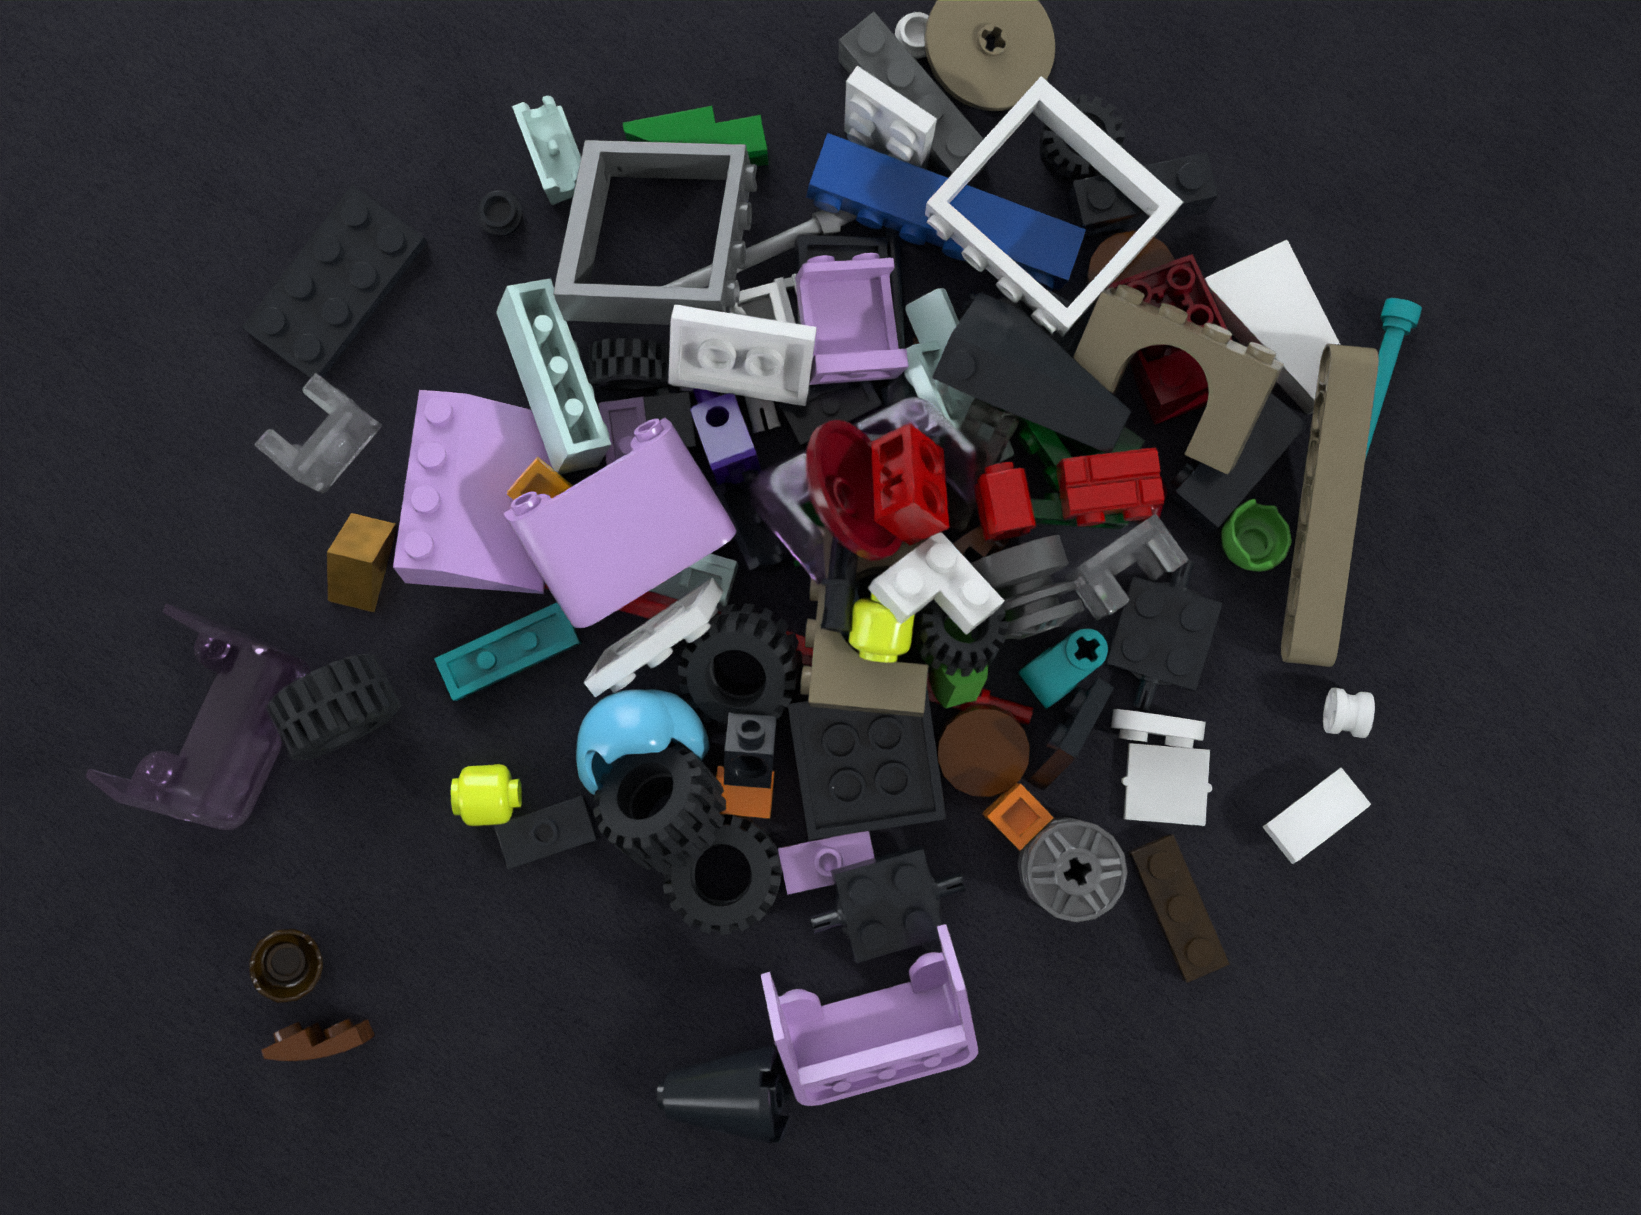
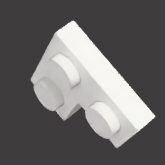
(941, 574)

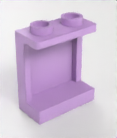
(852, 317)

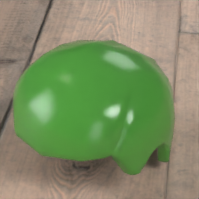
(1256, 536)

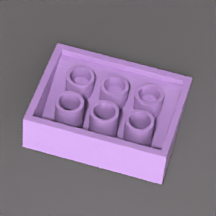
(456, 493)

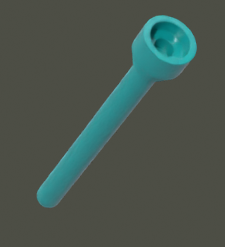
(1398, 319)

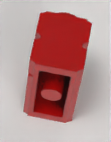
(1110, 485)

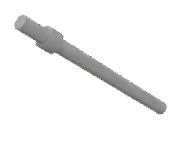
(822, 224)

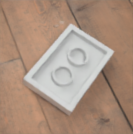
(887, 120)
(740, 355)
(654, 638)

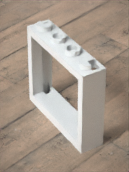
(1095, 148)

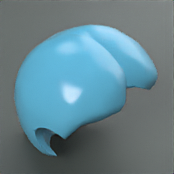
(635, 724)

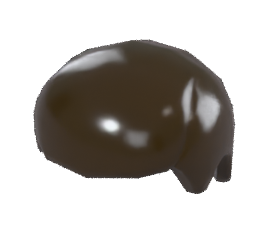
(286, 965)

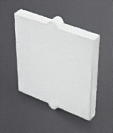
(1166, 784)

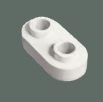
(1138, 725)

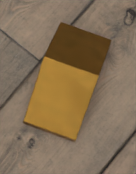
(359, 561)

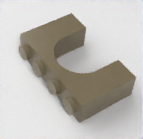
(1236, 374)
(844, 679)

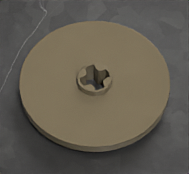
(985, 78)

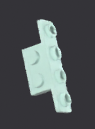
(933, 323)

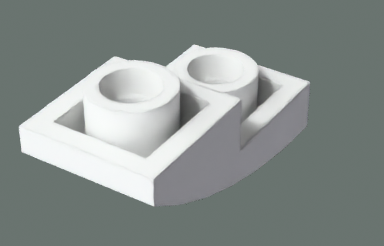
(1316, 816)

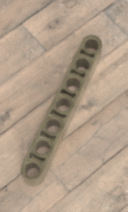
(1329, 504)

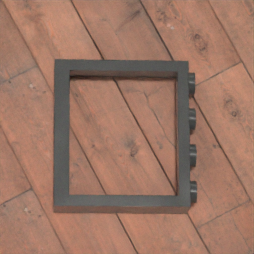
(652, 304)

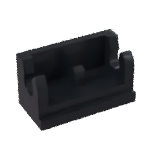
(756, 540)

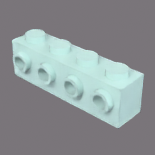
(553, 377)

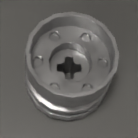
(1026, 586)
(1048, 856)

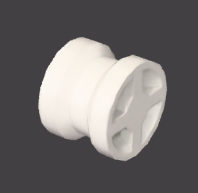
(1348, 712)

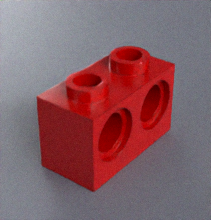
(909, 484)

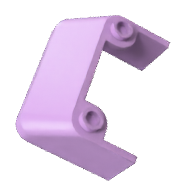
(877, 1035)

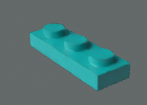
(507, 651)

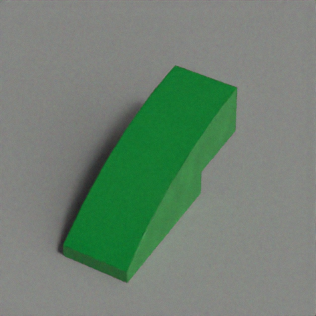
(700, 127)

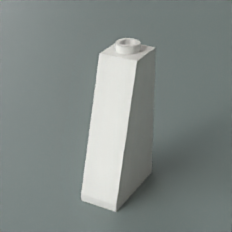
(1274, 305)

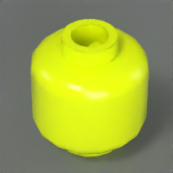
(878, 632)
(485, 795)

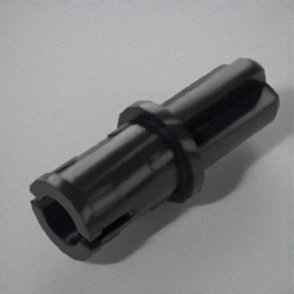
(839, 589)

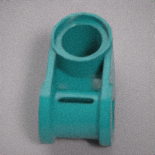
(1059, 671)

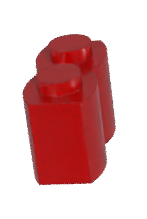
(1003, 503)

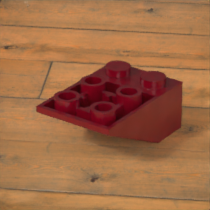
(1165, 374)

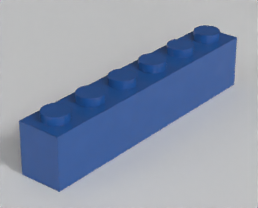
(896, 194)

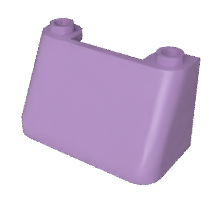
(622, 526)

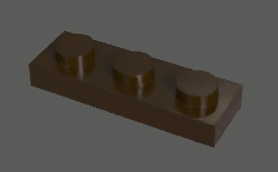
(1178, 908)

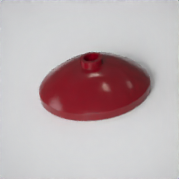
(842, 489)

